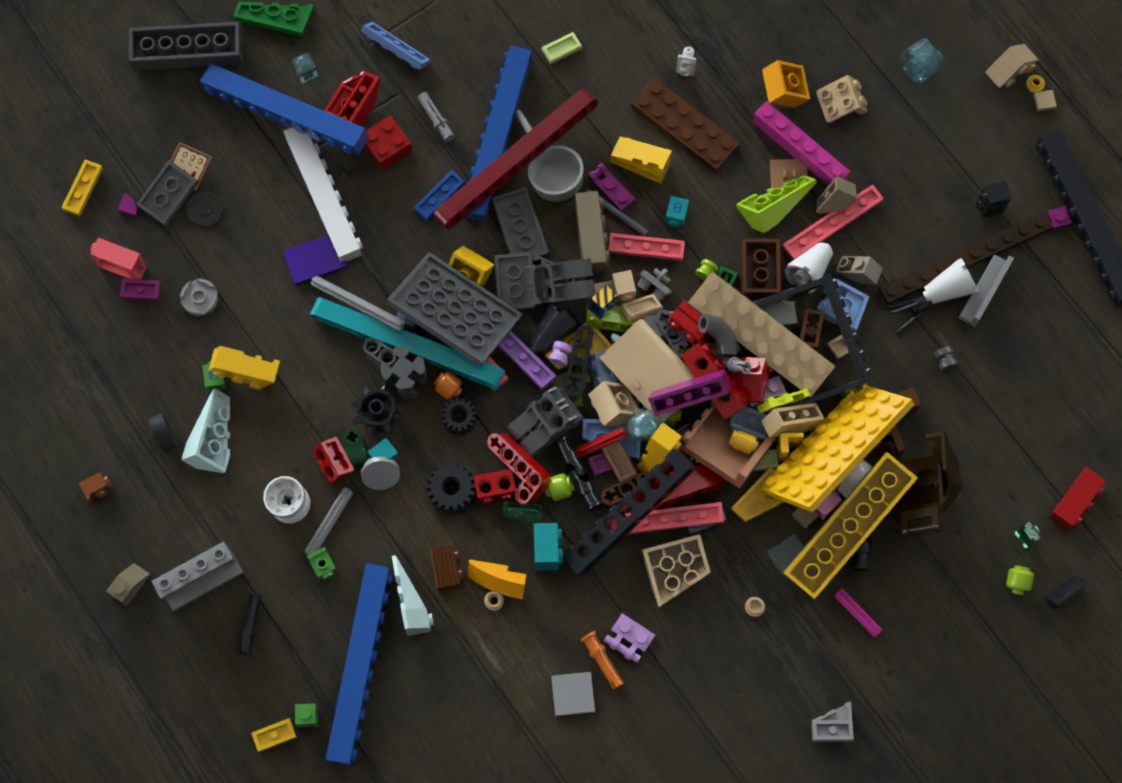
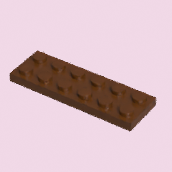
(685, 124)

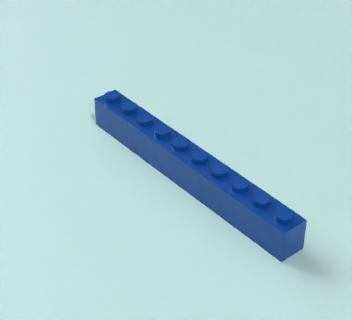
(284, 109)
(502, 116)
(358, 665)

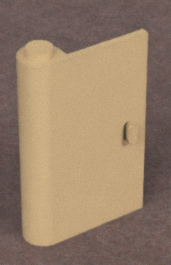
(645, 360)

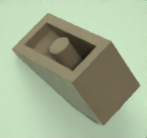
(836, 196)
(128, 584)

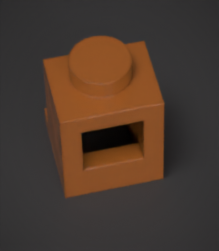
(95, 486)

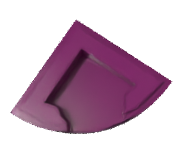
(127, 206)

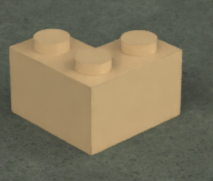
(1010, 64)
(622, 284)

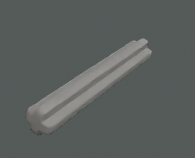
(329, 521)

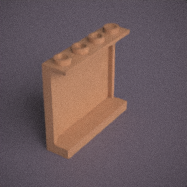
(710, 446)

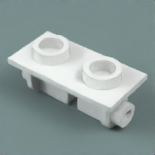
(686, 62)

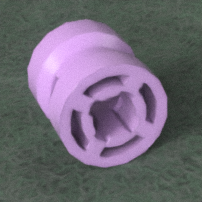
(560, 353)

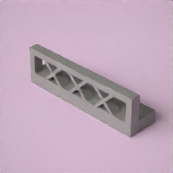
(986, 286)

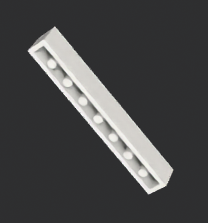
(323, 194)

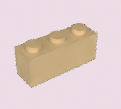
(792, 419)

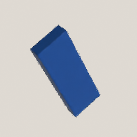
(438, 195)

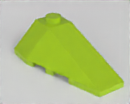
(770, 208)

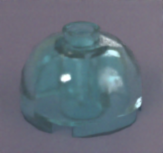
(643, 425)

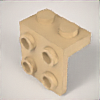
(841, 98)

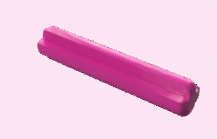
(866, 621)

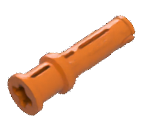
(597, 652)

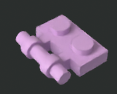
(632, 633)

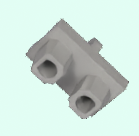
(648, 279)

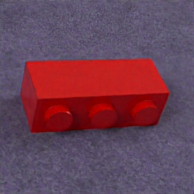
(1078, 499)

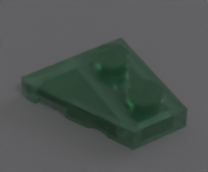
(525, 512)

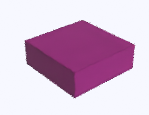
(599, 464)

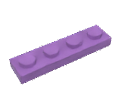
(527, 361)

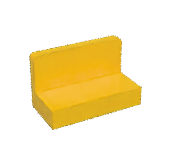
(785, 441)

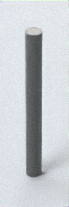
(624, 218)

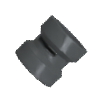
(946, 358)

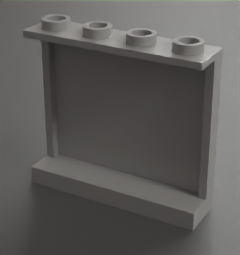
(198, 576)

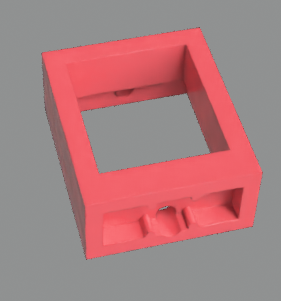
(118, 259)

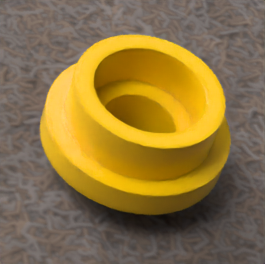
(1035, 88)

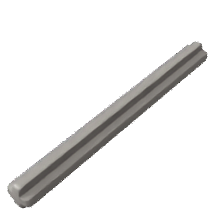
(358, 303)

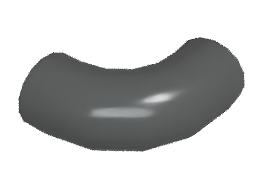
(721, 332)

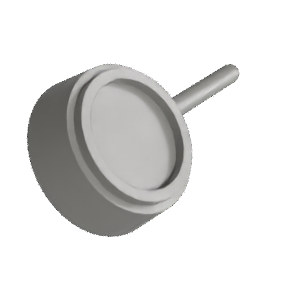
(555, 172)

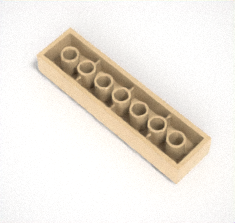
(762, 334)

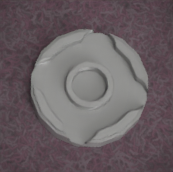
(199, 297)
(380, 473)

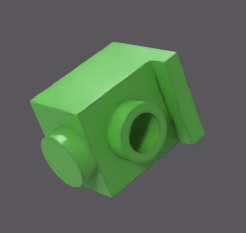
(322, 572)

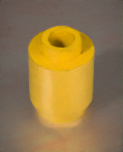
(743, 442)

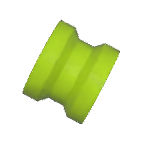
(706, 268)

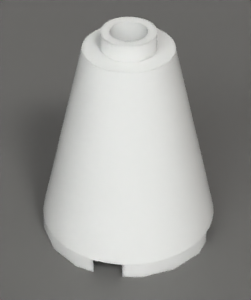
(809, 265)
(950, 284)

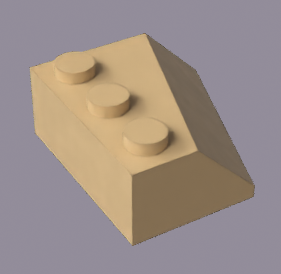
(675, 567)

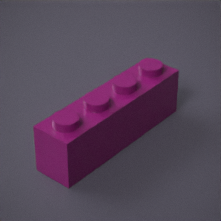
(689, 392)

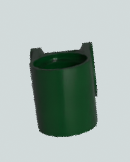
(355, 450)

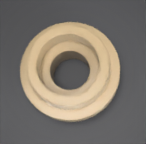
(489, 596)

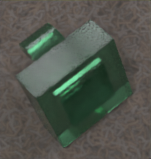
(1028, 534)

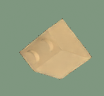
(613, 403)

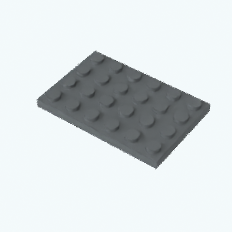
(454, 309)

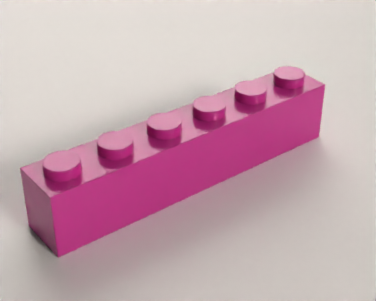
(799, 144)

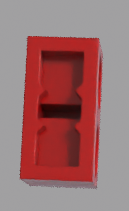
(333, 460)
(494, 480)

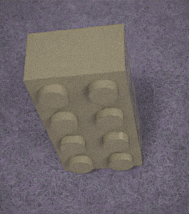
(592, 231)

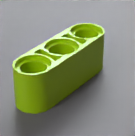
(612, 320)

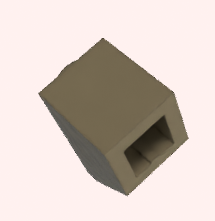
(859, 269)

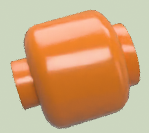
(448, 385)

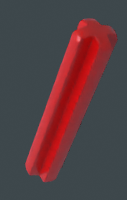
(601, 442)

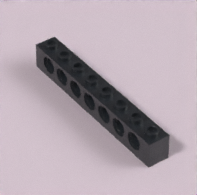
(683, 469)

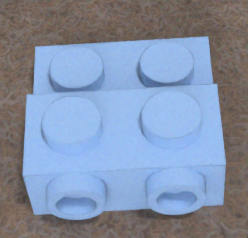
(854, 301)

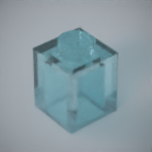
(304, 67)

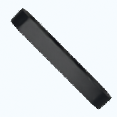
(578, 361)

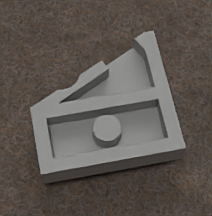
(834, 726)

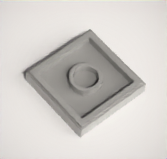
(573, 694)

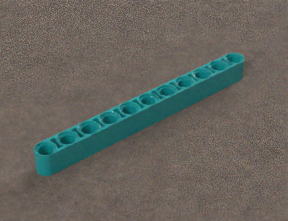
(430, 351)

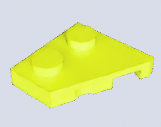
(782, 400)

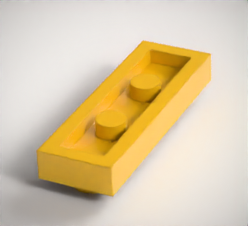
(82, 187)

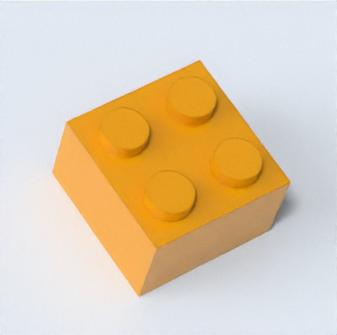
(786, 84)

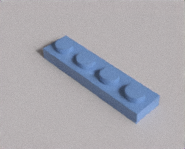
(392, 43)

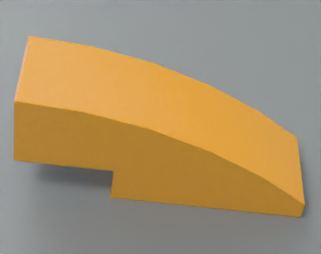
(497, 578)

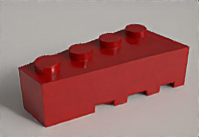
(701, 481)

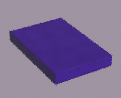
(313, 260)

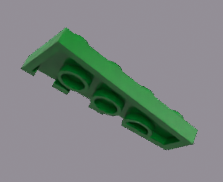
(277, 17)

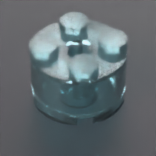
(921, 60)

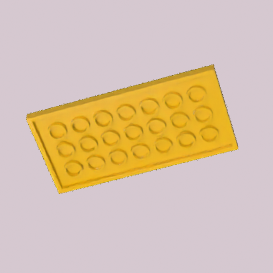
(836, 447)

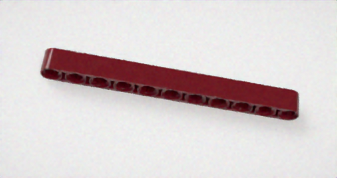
(515, 159)

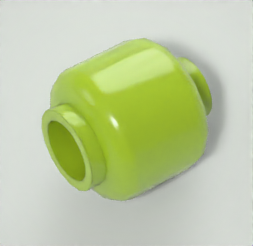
(560, 487)
(1020, 579)

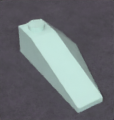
(208, 441)
(413, 610)

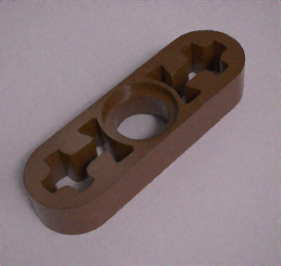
(611, 490)

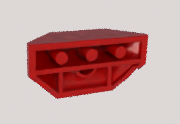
(355, 98)

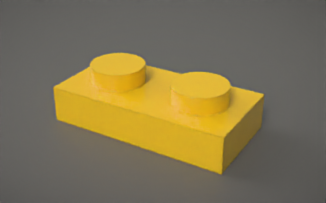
(274, 735)

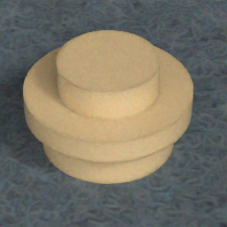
(754, 606)

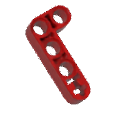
(502, 446)

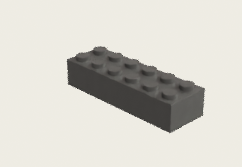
(185, 46)

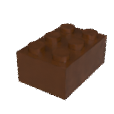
(760, 268)

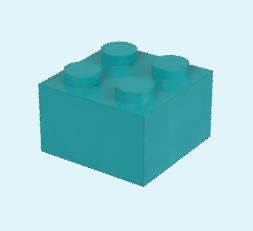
(546, 549)

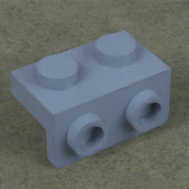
(599, 371)
(750, 422)

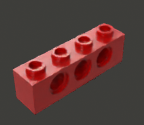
(694, 359)

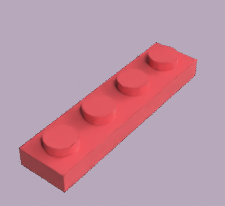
(646, 246)

